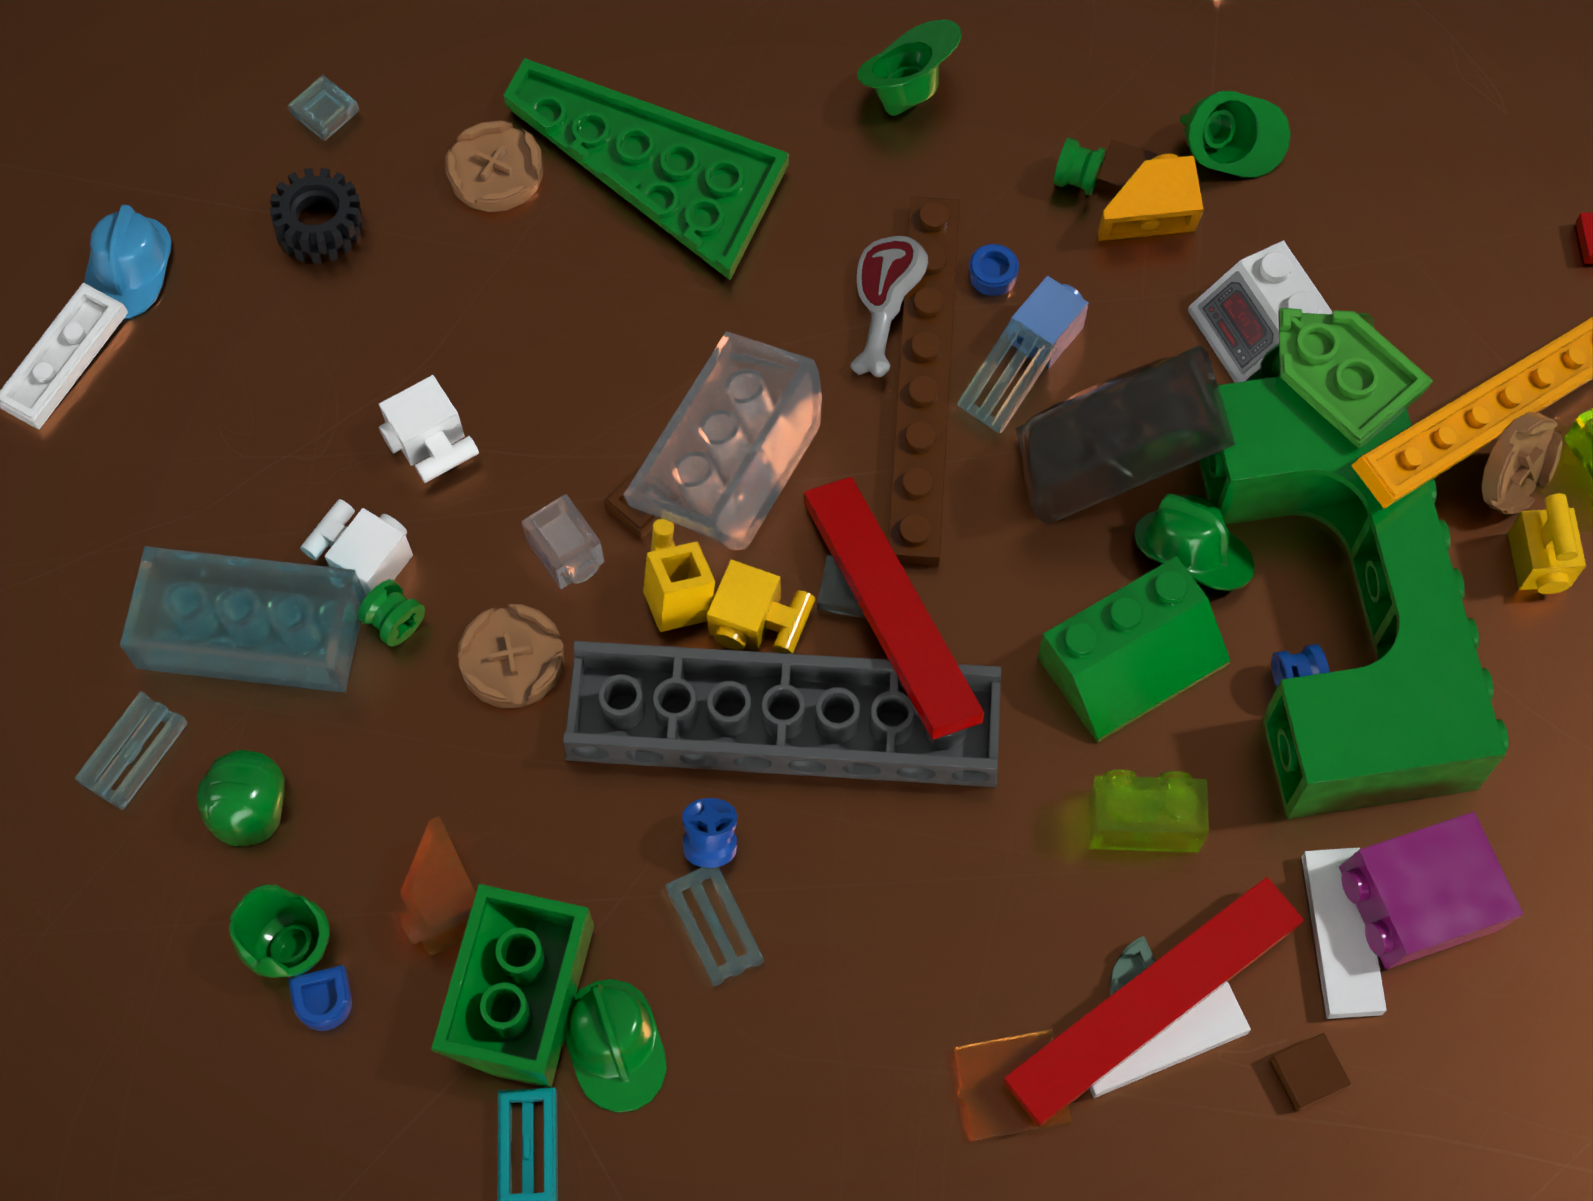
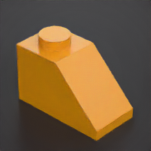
(1155, 201)

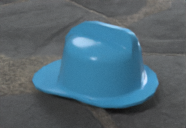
(128, 259)

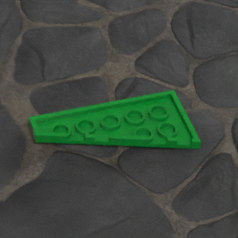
(676, 170)

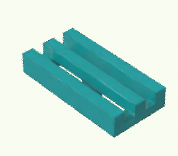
(528, 1098)

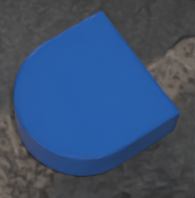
(322, 997)

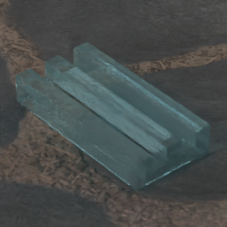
(1023, 386)
(115, 740)
(733, 965)

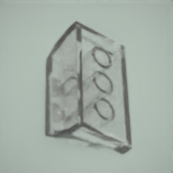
(732, 442)

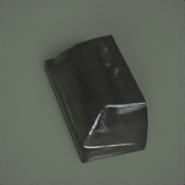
(1123, 434)

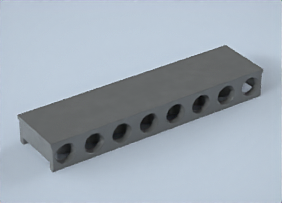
(769, 715)

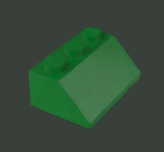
(1135, 649)
(514, 985)

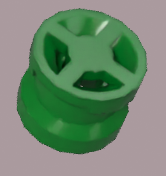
(1078, 166)
(391, 613)

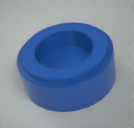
(993, 269)

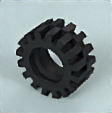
(319, 238)

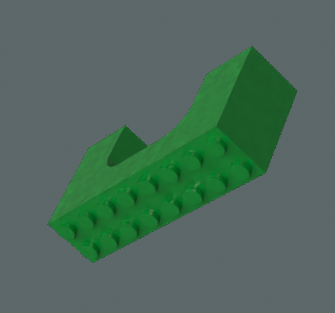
(1424, 710)

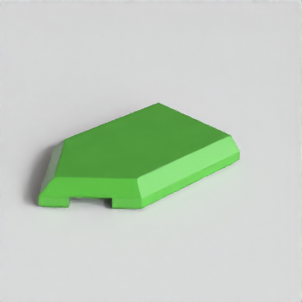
(1347, 371)

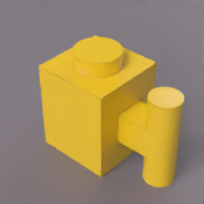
(1547, 547)
(676, 580)
(750, 606)

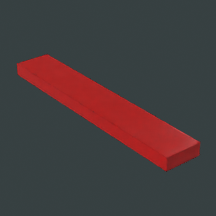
(893, 609)
(1152, 1001)

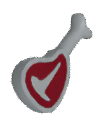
(884, 277)

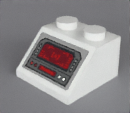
(1243, 306)

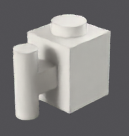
(425, 425)
(369, 545)

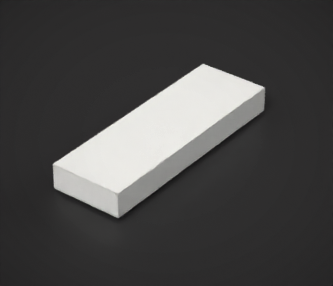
(61, 355)
(1345, 961)
(1200, 1030)

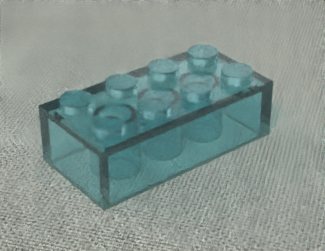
(243, 619)

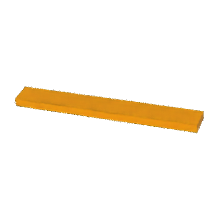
(1477, 417)

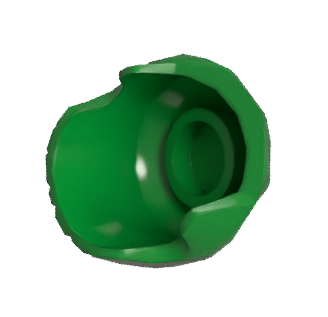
(242, 797)
(278, 932)

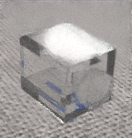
(564, 542)

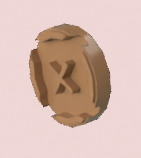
(494, 166)
(1520, 462)
(511, 656)

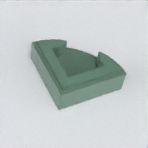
(1130, 963)

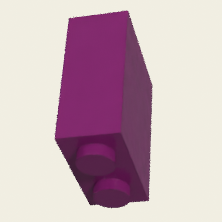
(1429, 890)

